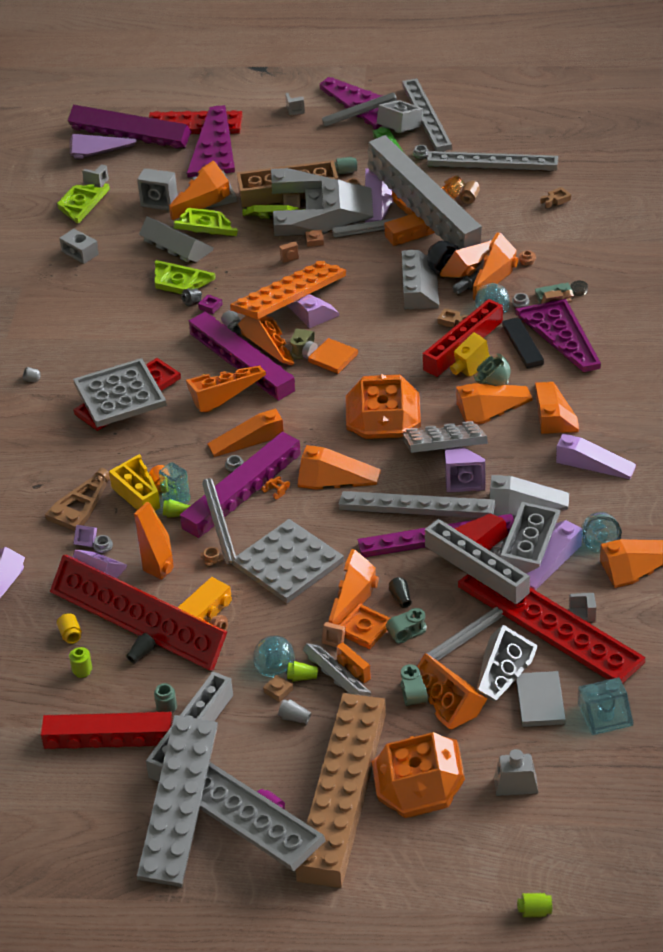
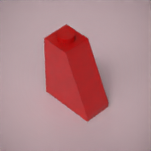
(485, 530)

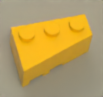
(134, 483)

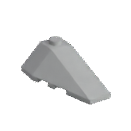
(512, 491)
(504, 661)

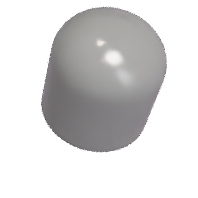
(31, 374)

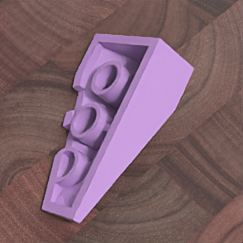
(381, 196)
(586, 455)
(10, 568)

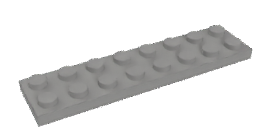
(177, 801)
(258, 819)

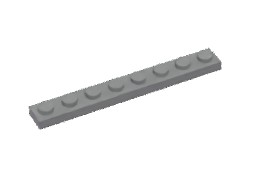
(429, 118)
(492, 160)
(416, 504)

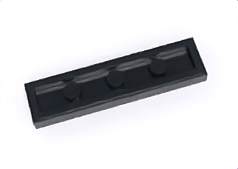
(523, 342)

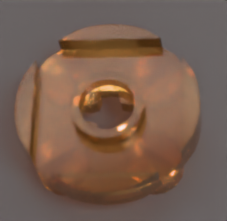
(453, 186)

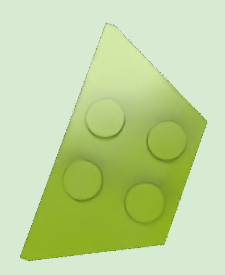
(81, 200)
(266, 211)
(205, 221)
(177, 277)

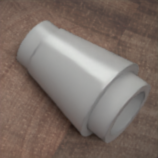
(293, 712)

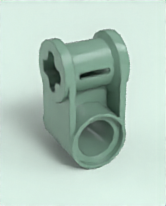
(405, 626)
(412, 686)

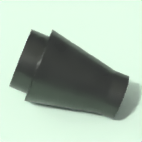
(399, 589)
(141, 647)

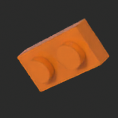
(353, 662)

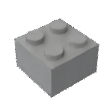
(399, 116)
(157, 188)

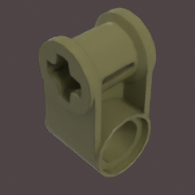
(298, 341)

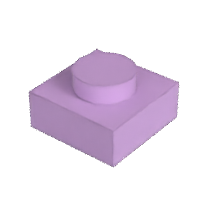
(85, 535)

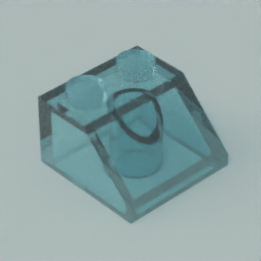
(605, 706)

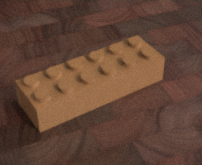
(256, 185)

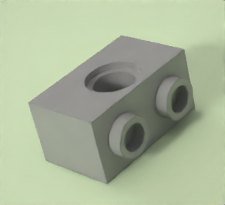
(79, 246)

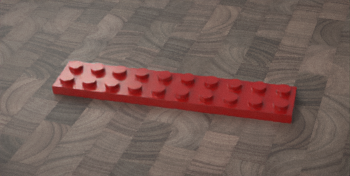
(138, 612)
(562, 630)

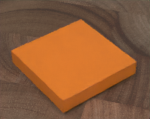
(333, 355)
(365, 626)

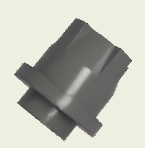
(191, 296)

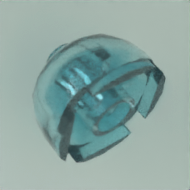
(495, 293)
(600, 529)
(273, 655)

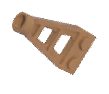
(69, 517)

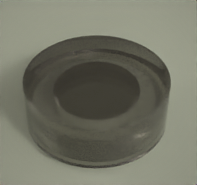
(579, 288)

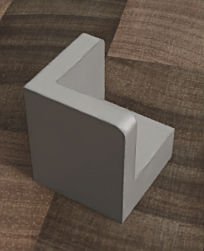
(294, 105)
(96, 177)
(583, 606)

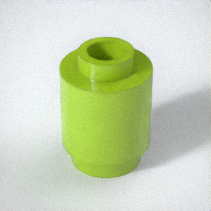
(80, 662)
(534, 904)

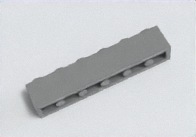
(477, 561)
(205, 705)

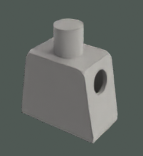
(515, 774)

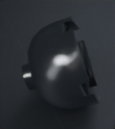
(439, 255)

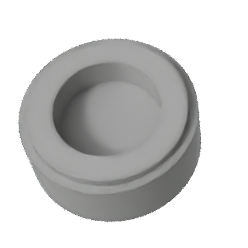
(308, 349)

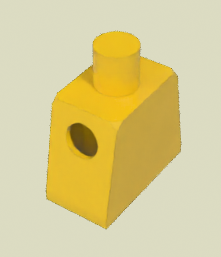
(470, 355)

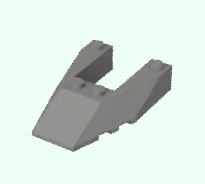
(328, 202)

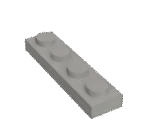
(335, 670)

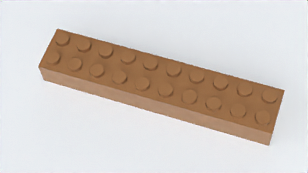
(343, 787)

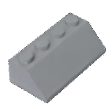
(174, 240)
(419, 281)
(529, 536)

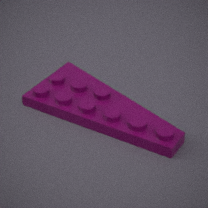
(350, 97)
(213, 143)
(562, 330)

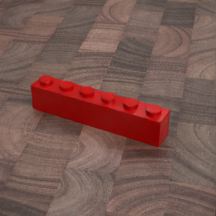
(481, 321)
(105, 730)

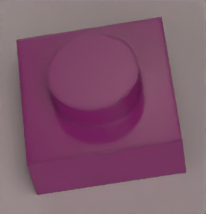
(210, 304)

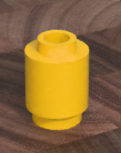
(69, 628)

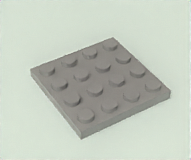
(119, 392)
(445, 437)
(288, 560)

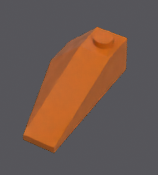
(207, 189)
(466, 260)
(496, 264)
(266, 335)
(214, 391)
(482, 401)
(553, 410)
(254, 431)
(328, 468)
(153, 542)
(630, 559)
(356, 588)
(449, 694)

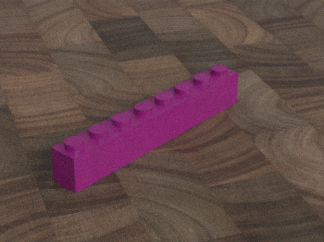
(129, 126)
(241, 354)
(242, 482)

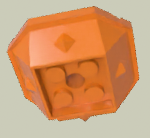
(382, 407)
(418, 774)

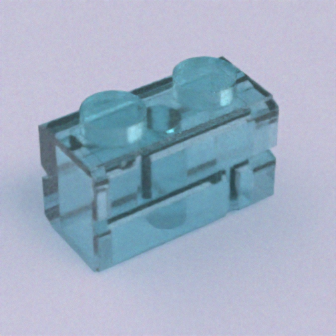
(174, 483)

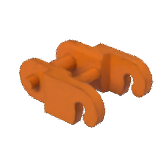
(270, 484)

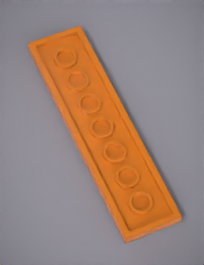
(288, 290)

